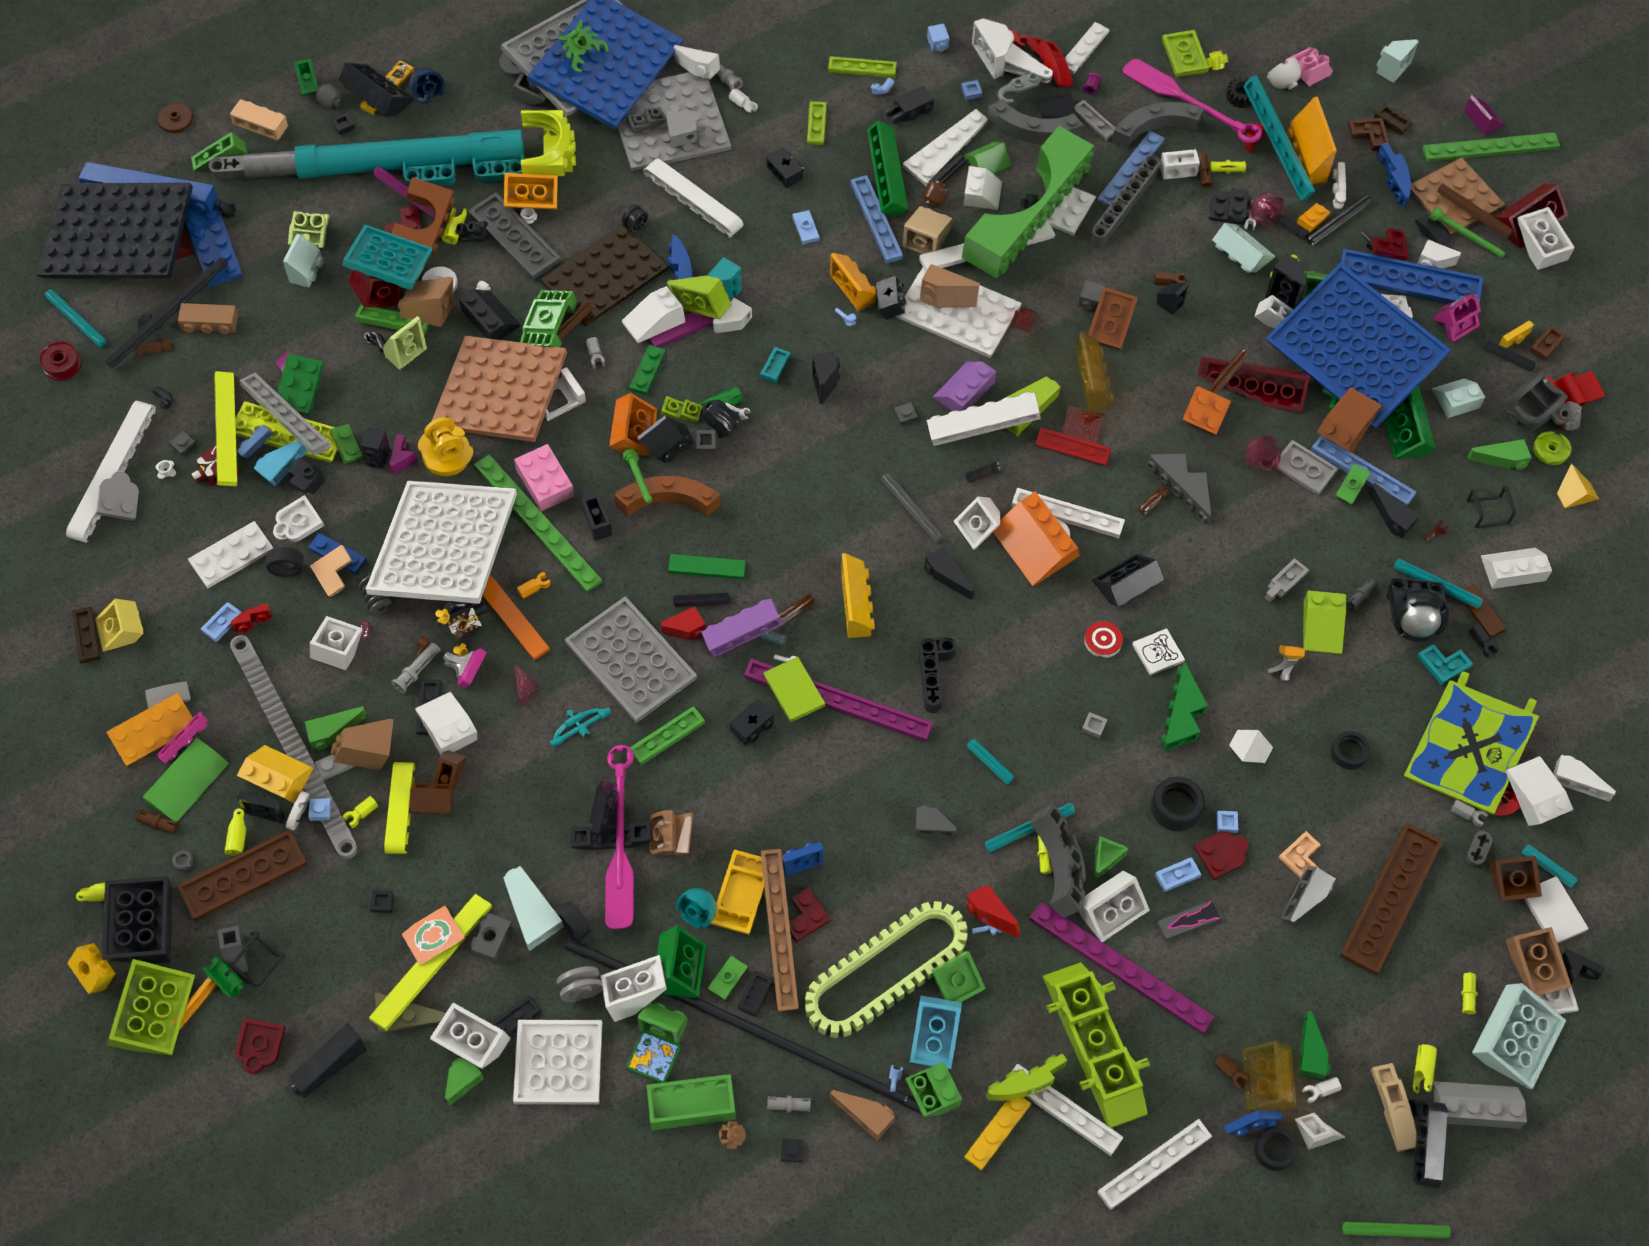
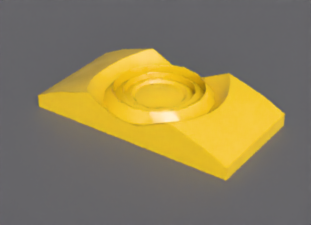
(740, 893)

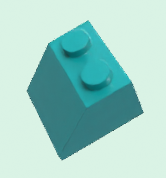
(729, 275)

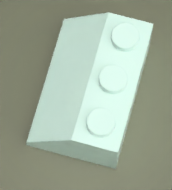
(1242, 247)

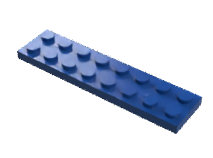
(1411, 277)

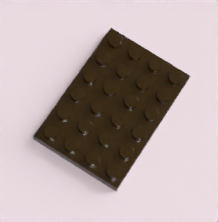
(607, 271)

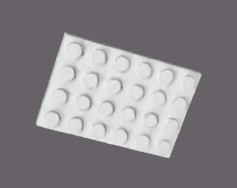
(971, 327)

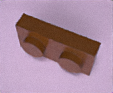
(1547, 342)

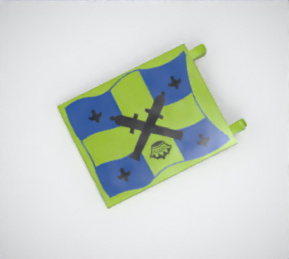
(1471, 746)

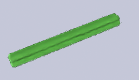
(1396, 1230)

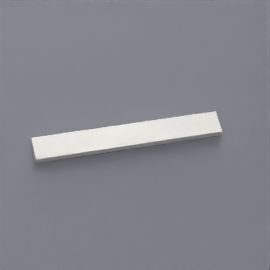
(953, 255)

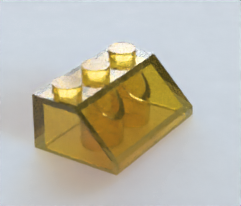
(1271, 1077)

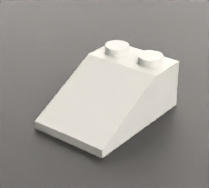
(1544, 238)
(654, 315)
(447, 723)
(1538, 791)
(633, 987)

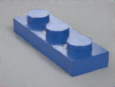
(323, 545)

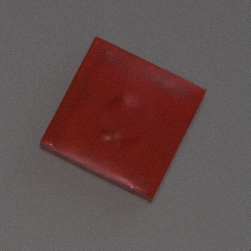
(1083, 424)

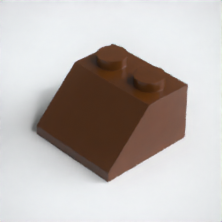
(1516, 878)

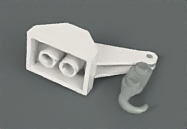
(999, 54)

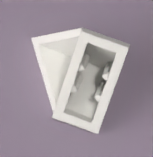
(1251, 746)
(1315, 1131)

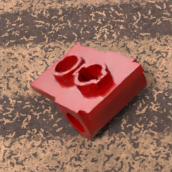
(1581, 388)

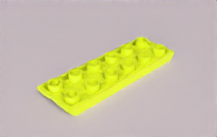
(253, 416)

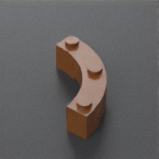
(671, 490)

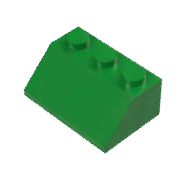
(681, 962)

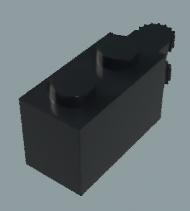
(911, 105)
(595, 514)

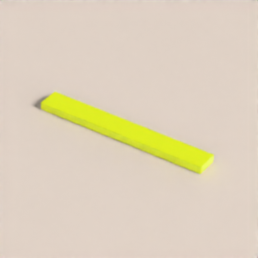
(225, 429)
(421, 974)

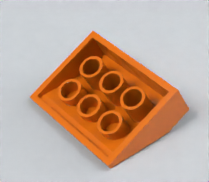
(1035, 539)

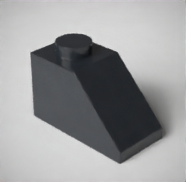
(1172, 297)

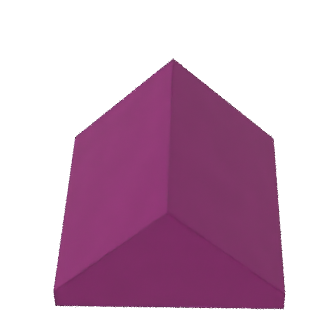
(1482, 115)

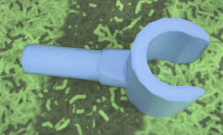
(849, 320)
(986, 928)
(895, 1075)

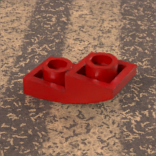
(245, 620)

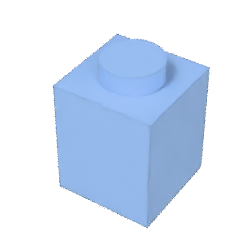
(938, 38)

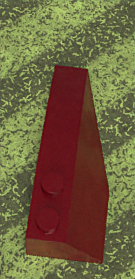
(1262, 383)

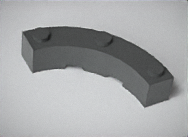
(1155, 117)
(1029, 128)
(1065, 860)

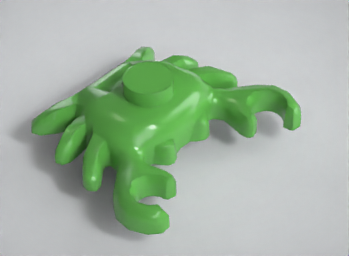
(578, 42)

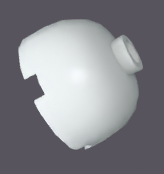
(1285, 74)

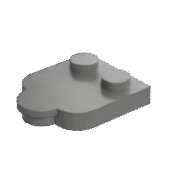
(118, 497)

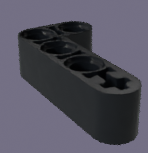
(933, 675)
(1429, 1141)

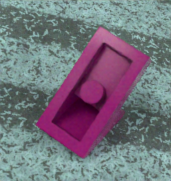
(401, 457)

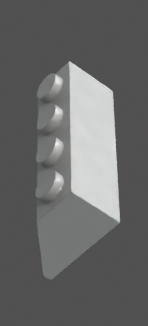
(1482, 1104)

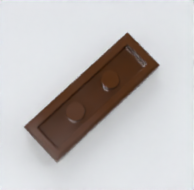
(1485, 614)

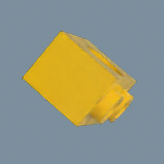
(90, 968)

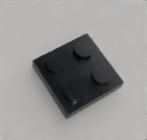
(260, 807)

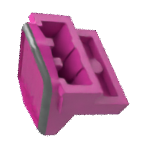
(1459, 316)

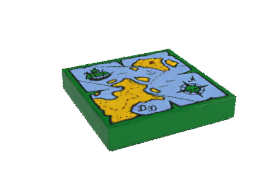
(653, 1057)

